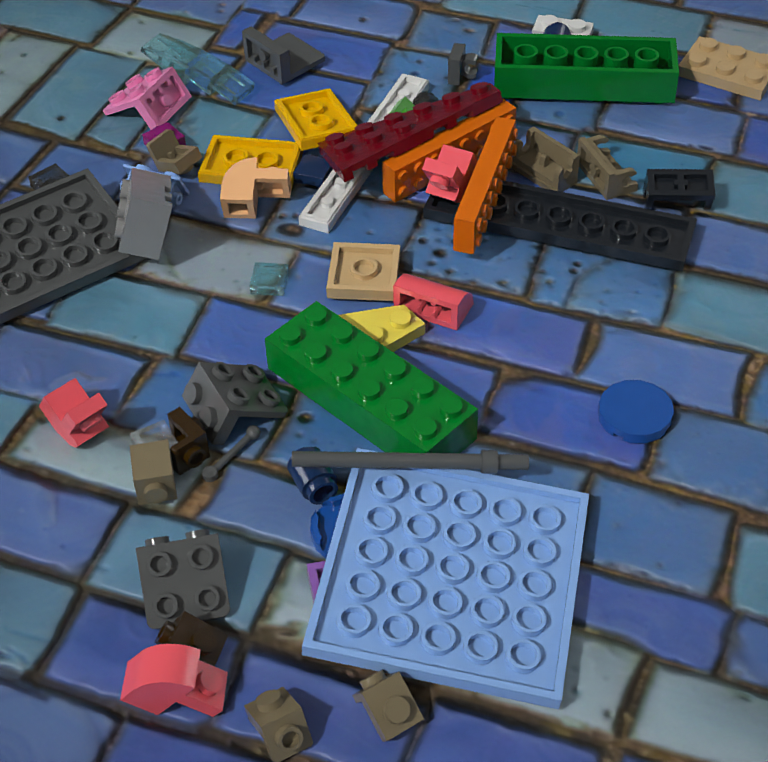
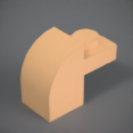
(246, 183)

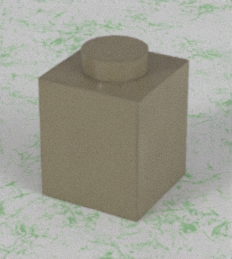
(153, 472)

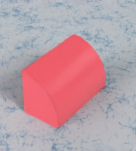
(432, 300)

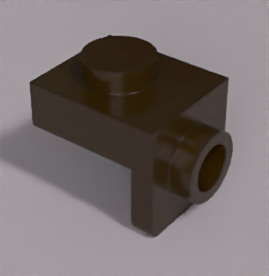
(191, 439)
(195, 633)

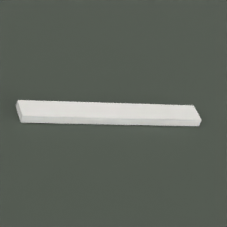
(334, 193)

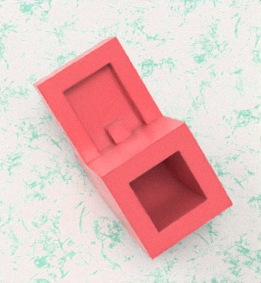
(449, 173)
(74, 413)
(172, 675)

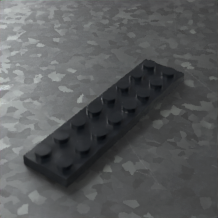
(583, 224)

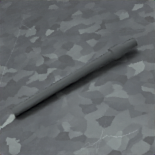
(487, 461)

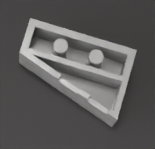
(143, 213)

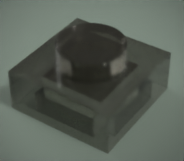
(47, 176)

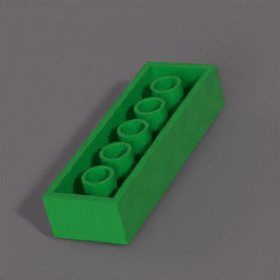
(586, 67)
(369, 385)

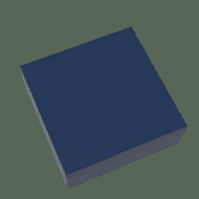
(312, 170)

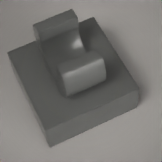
(458, 64)

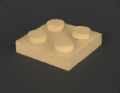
(363, 271)

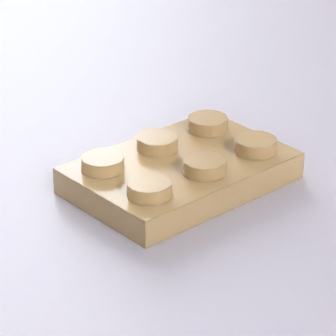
(726, 67)

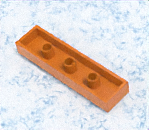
(404, 173)
(485, 186)

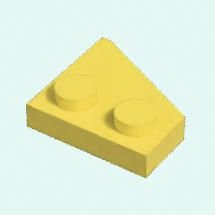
(388, 325)

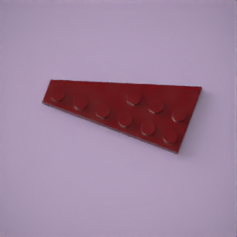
(403, 130)

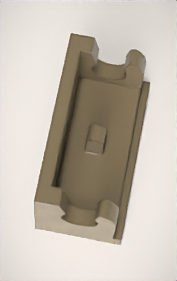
(546, 161)
(603, 169)

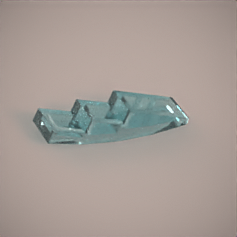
(199, 67)

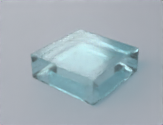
(269, 279)

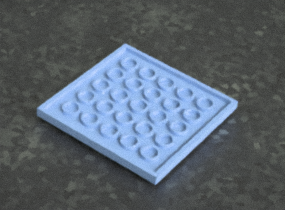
(452, 581)

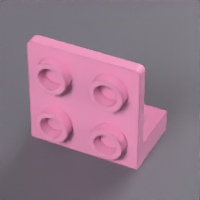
(155, 96)

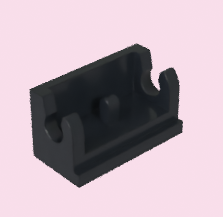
(679, 186)

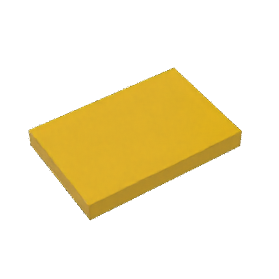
(313, 117)
(228, 150)

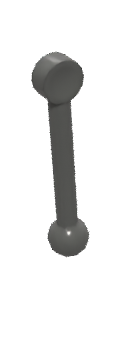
(210, 473)

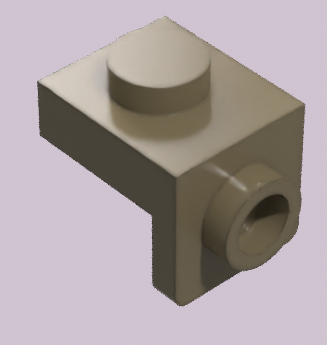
(172, 156)
(388, 704)
(279, 723)

